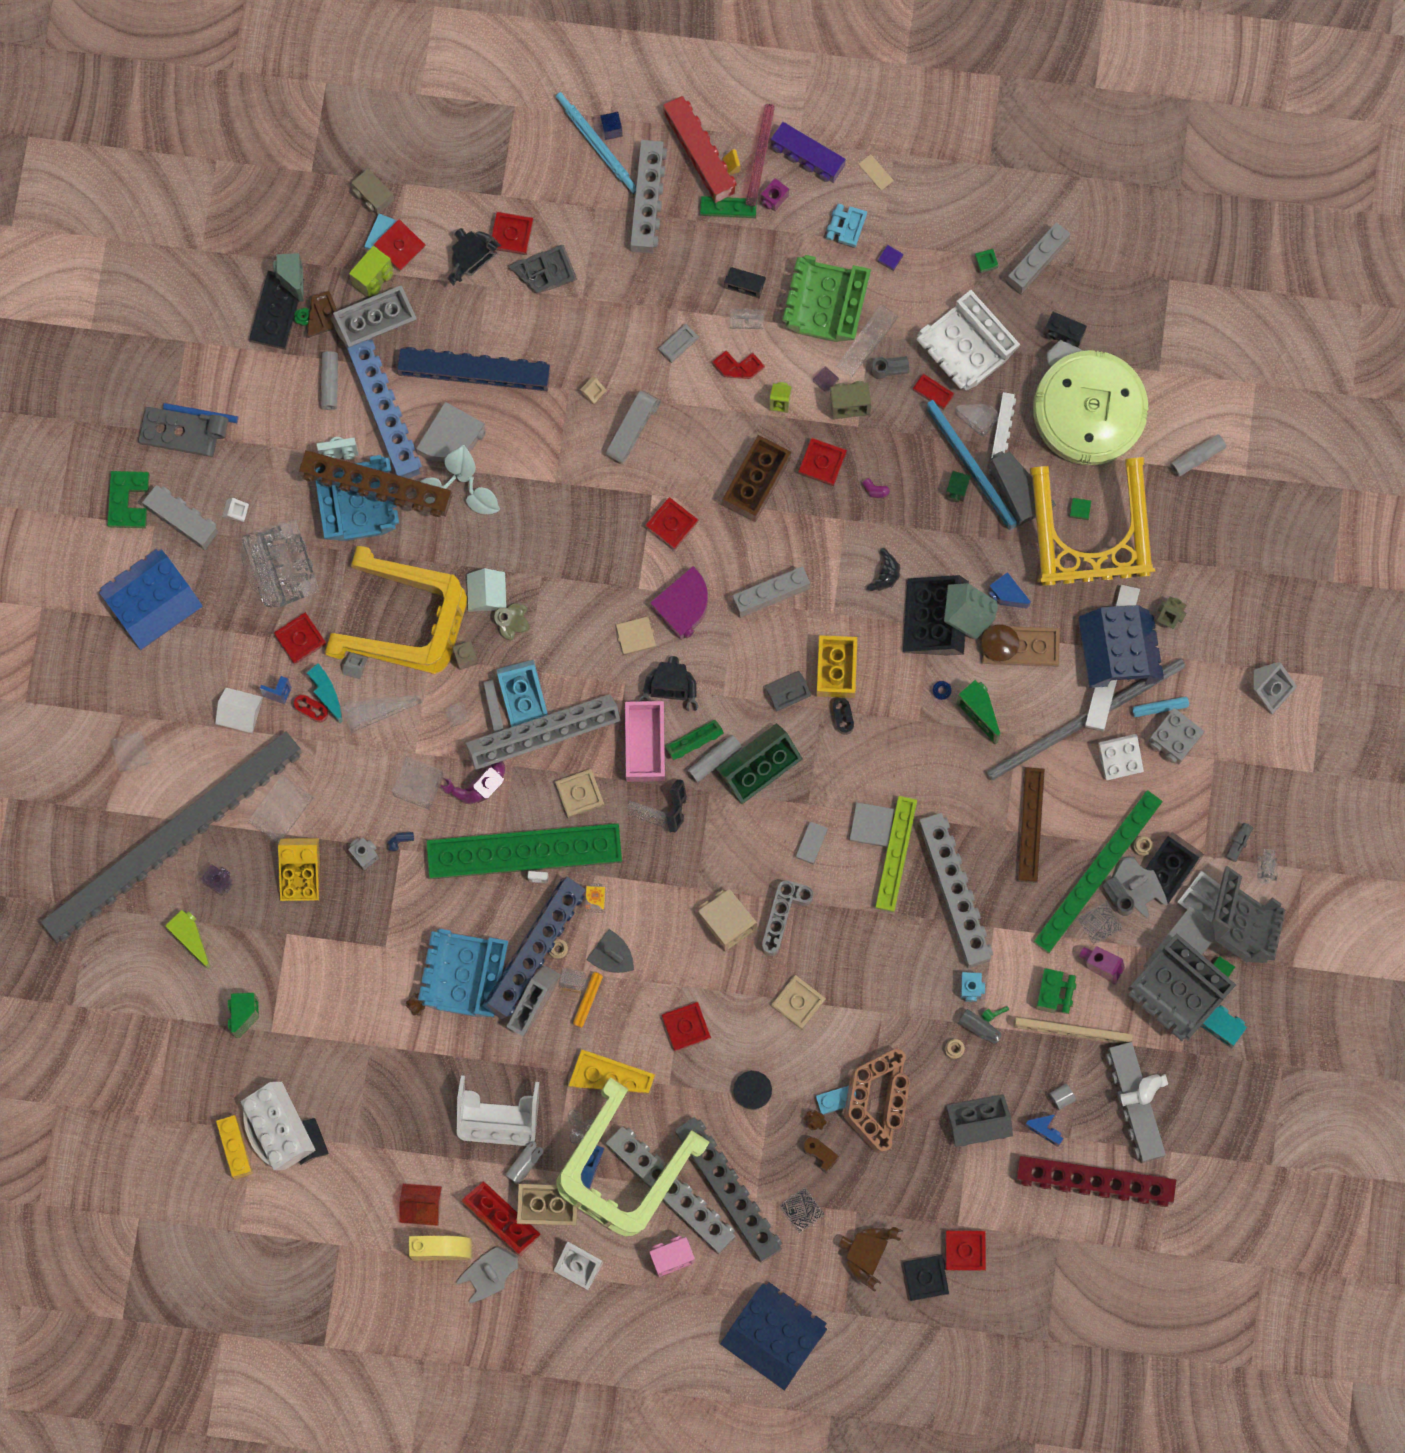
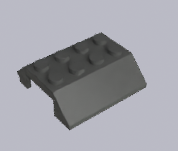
(1245, 924)
(1181, 988)

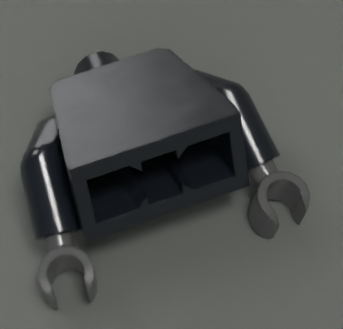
(671, 682)

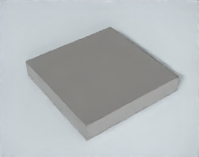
(872, 825)

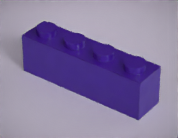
(807, 152)

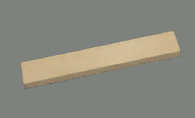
(1073, 1031)

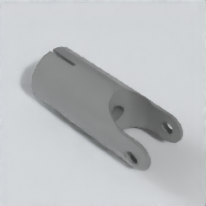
(524, 1163)

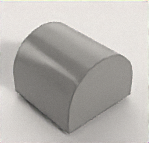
(1062, 1096)

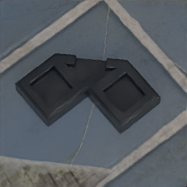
(678, 794)

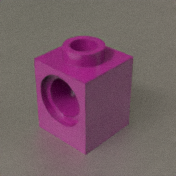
(777, 188)

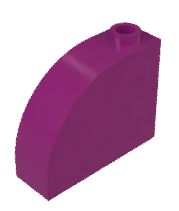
(683, 603)

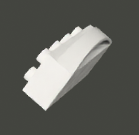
(277, 1126)

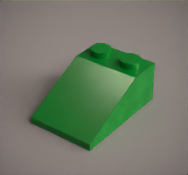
(977, 705)

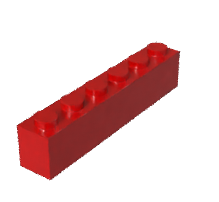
(699, 149)

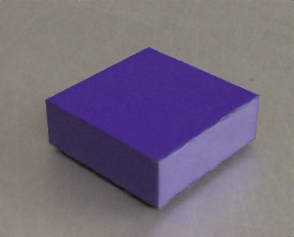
(890, 257)

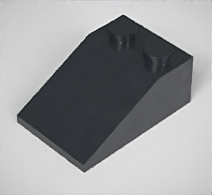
(1174, 864)

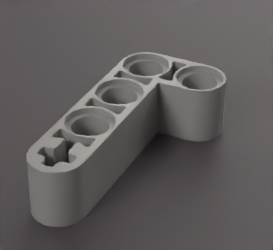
(632, 426)
(781, 919)

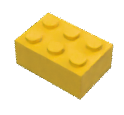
(837, 666)

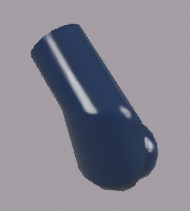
(398, 838)

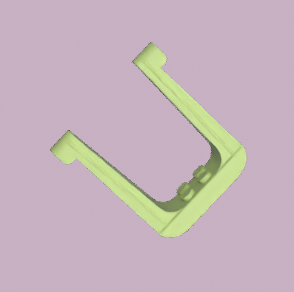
(590, 1201)

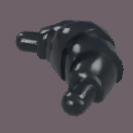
(888, 572)

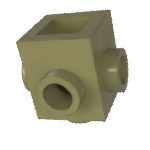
(1171, 612)

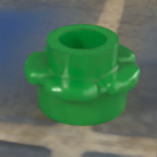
(298, 316)

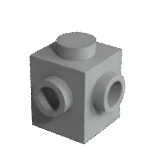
(363, 852)

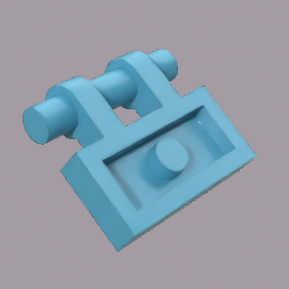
(851, 228)

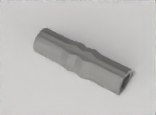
(329, 380)
(1198, 455)
(714, 758)

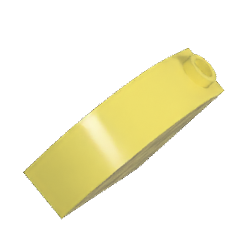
(440, 1248)

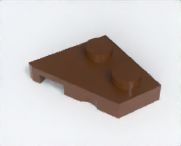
(320, 315)

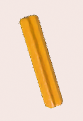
(588, 999)

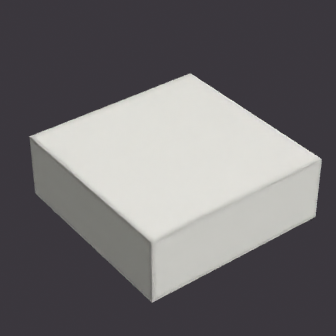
(538, 877)

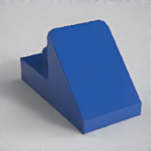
(1040, 1126)

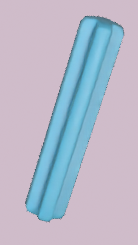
(1162, 706)

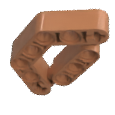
(886, 1131)

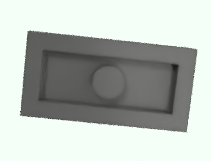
(788, 690)

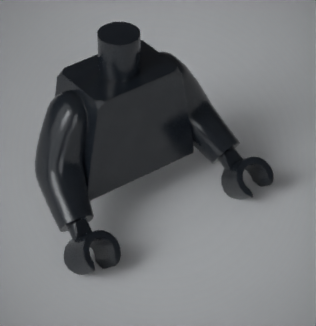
(471, 253)

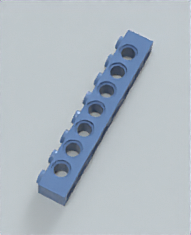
(402, 468)

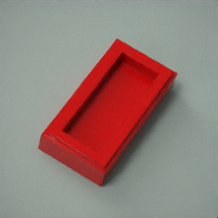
(933, 391)

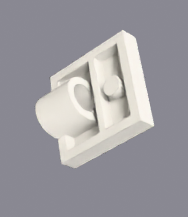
(1120, 757)

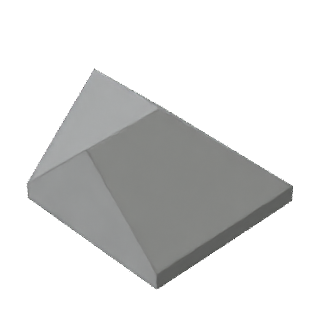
(1273, 685)

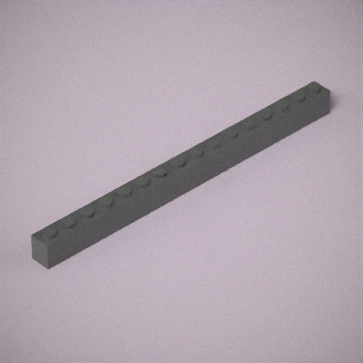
(171, 837)

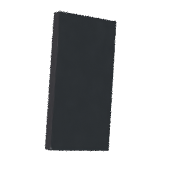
(274, 314)

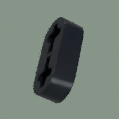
(847, 715)

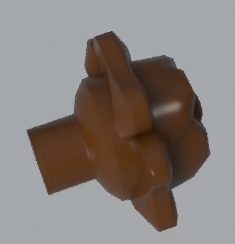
(415, 1005)
(815, 1120)

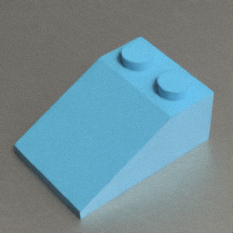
(522, 692)

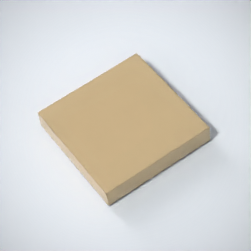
(579, 793)
(798, 1002)

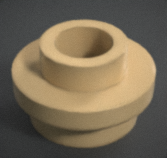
(1145, 840)
(558, 942)
(954, 1042)

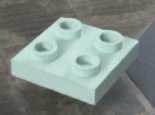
(339, 448)

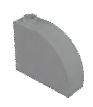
(449, 432)
(533, 1000)

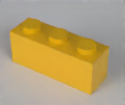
(234, 1147)

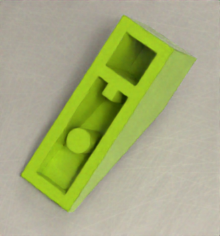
(187, 932)

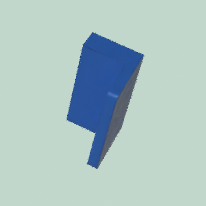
(281, 692)

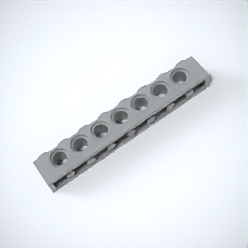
(542, 731)
(972, 956)
(716, 1242)

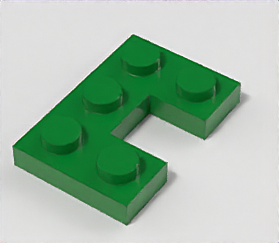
(120, 487)

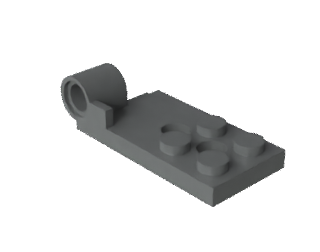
(199, 435)

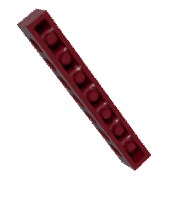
(1165, 1185)

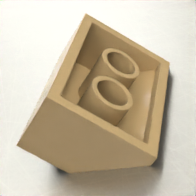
(544, 1206)

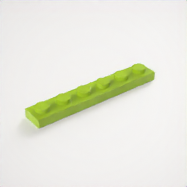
(896, 854)

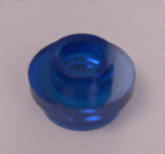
(942, 684)

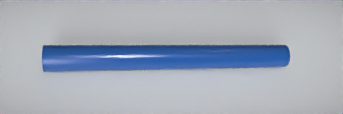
(193, 411)

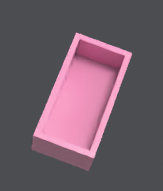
(645, 741)

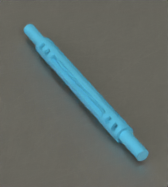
(596, 142)

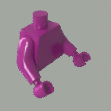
(481, 787)

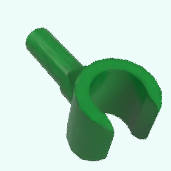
(988, 1015)

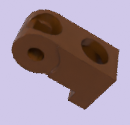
(816, 1148)

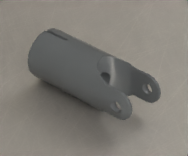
(979, 1027)

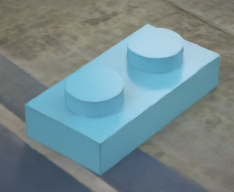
(833, 1100)

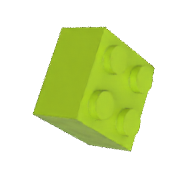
(371, 272)

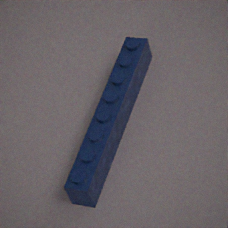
(474, 369)

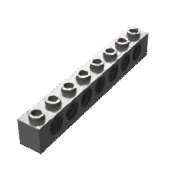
(762, 1250)

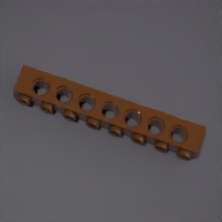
(313, 460)

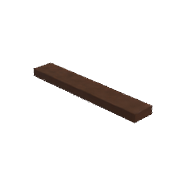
(1031, 825)

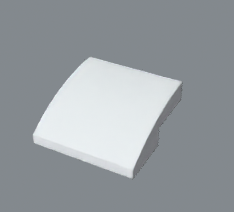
(1202, 895)

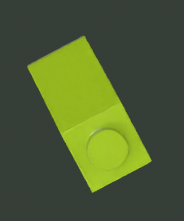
(780, 397)

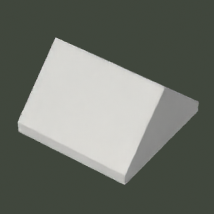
(238, 710)
(578, 1266)

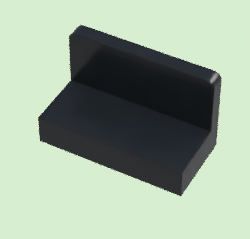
(744, 282)
(314, 1133)

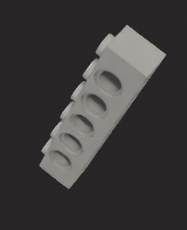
(648, 151)

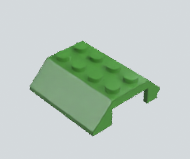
(825, 300)

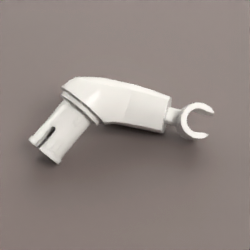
(1146, 1090)

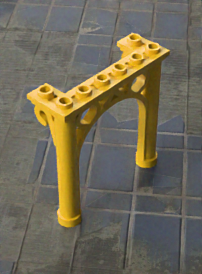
(1048, 535)

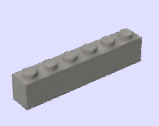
(1140, 1116)

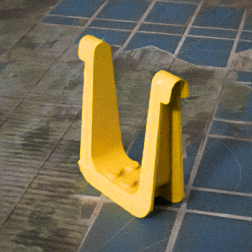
(438, 652)

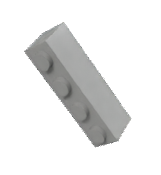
(1038, 258)
(180, 517)
(771, 592)

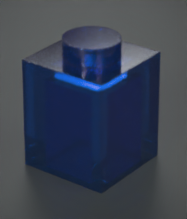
(611, 125)

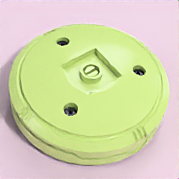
(1090, 407)

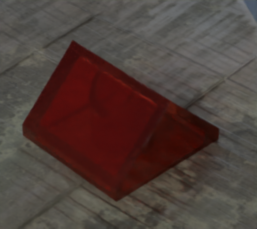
(420, 1204)

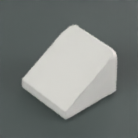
(235, 509)

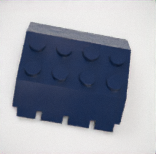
(1120, 645)
(774, 1335)

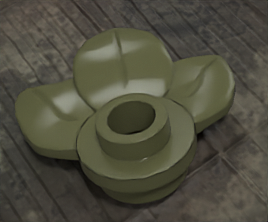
(515, 621)

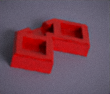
(744, 370)

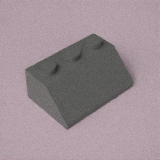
(980, 1120)

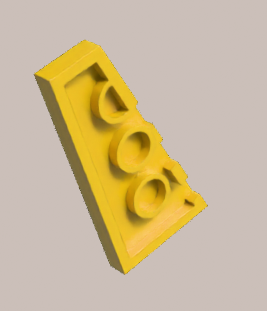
(595, 1070)

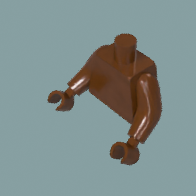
(866, 1252)

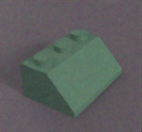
(969, 609)

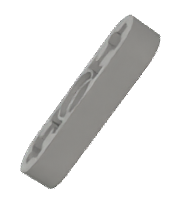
(493, 706)

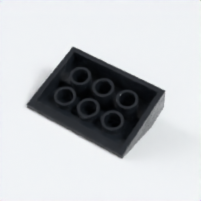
(925, 615)

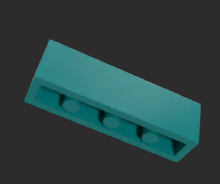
(1224, 1026)

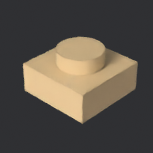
(593, 390)

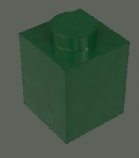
(957, 486)

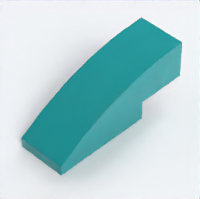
(325, 692)

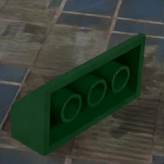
(759, 763)

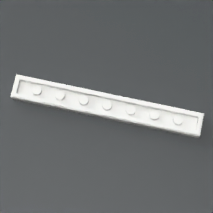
(1103, 696)

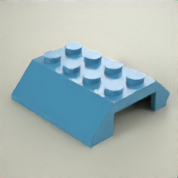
(352, 516)
(461, 972)

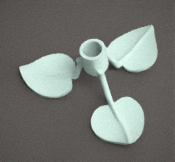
(463, 466)

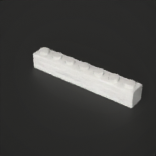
(1003, 423)

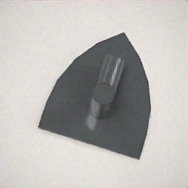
(612, 954)

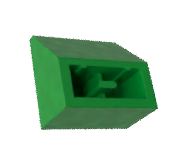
(243, 1011)

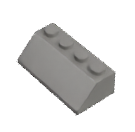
(373, 316)

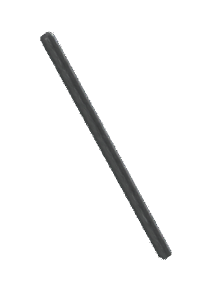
(1077, 724)

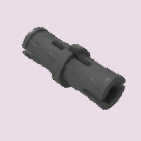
(1239, 842)

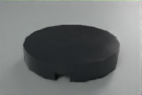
(752, 1090)

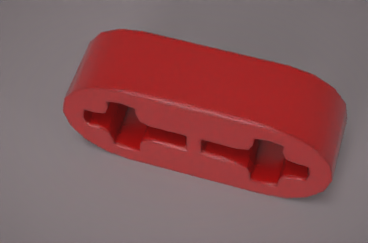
(313, 705)

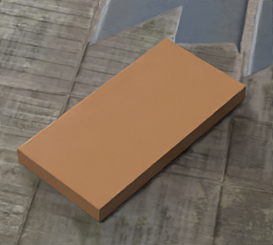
(1036, 647)

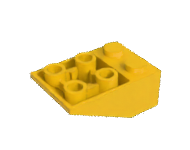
(299, 869)

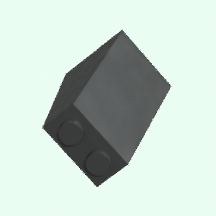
(1015, 486)

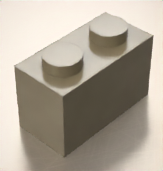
(372, 191)

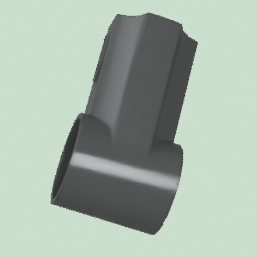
(891, 366)
(1118, 895)

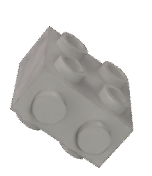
(1176, 736)

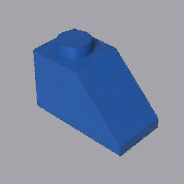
(1008, 593)
(590, 1169)

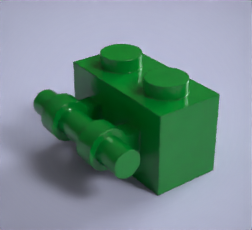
(1050, 990)

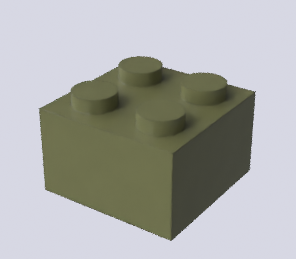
(850, 400)

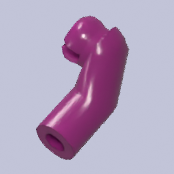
(875, 491)

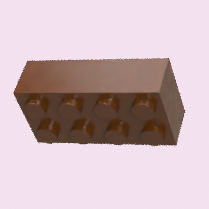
(756, 478)

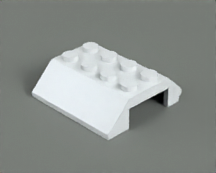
(968, 342)

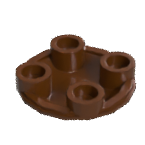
(1000, 643)

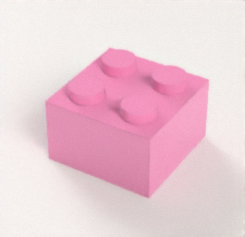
(672, 1256)

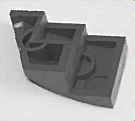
(546, 269)

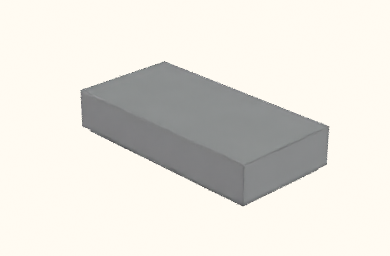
(678, 343)
(811, 843)

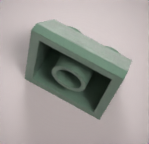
(290, 273)

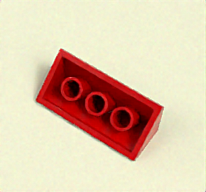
(500, 1218)

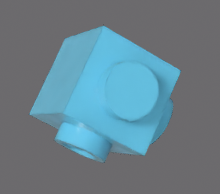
(972, 986)

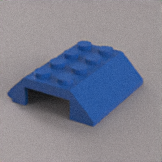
(150, 598)

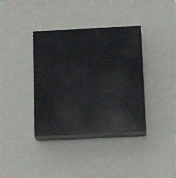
(926, 1278)

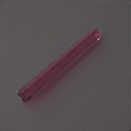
(760, 155)

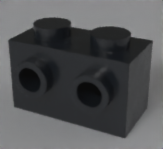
(1065, 329)

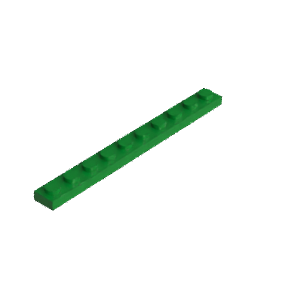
(1098, 871)

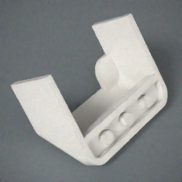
(496, 1122)

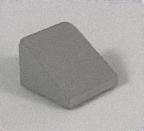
(354, 665)

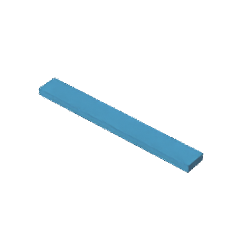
(971, 465)

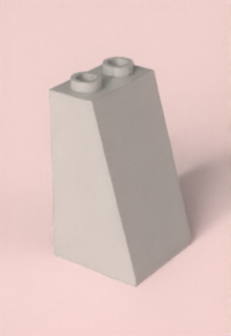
(1193, 929)

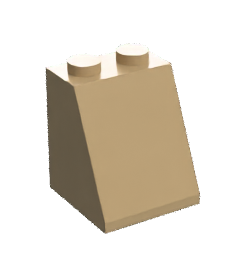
(727, 919)

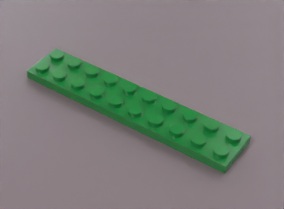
(524, 851)

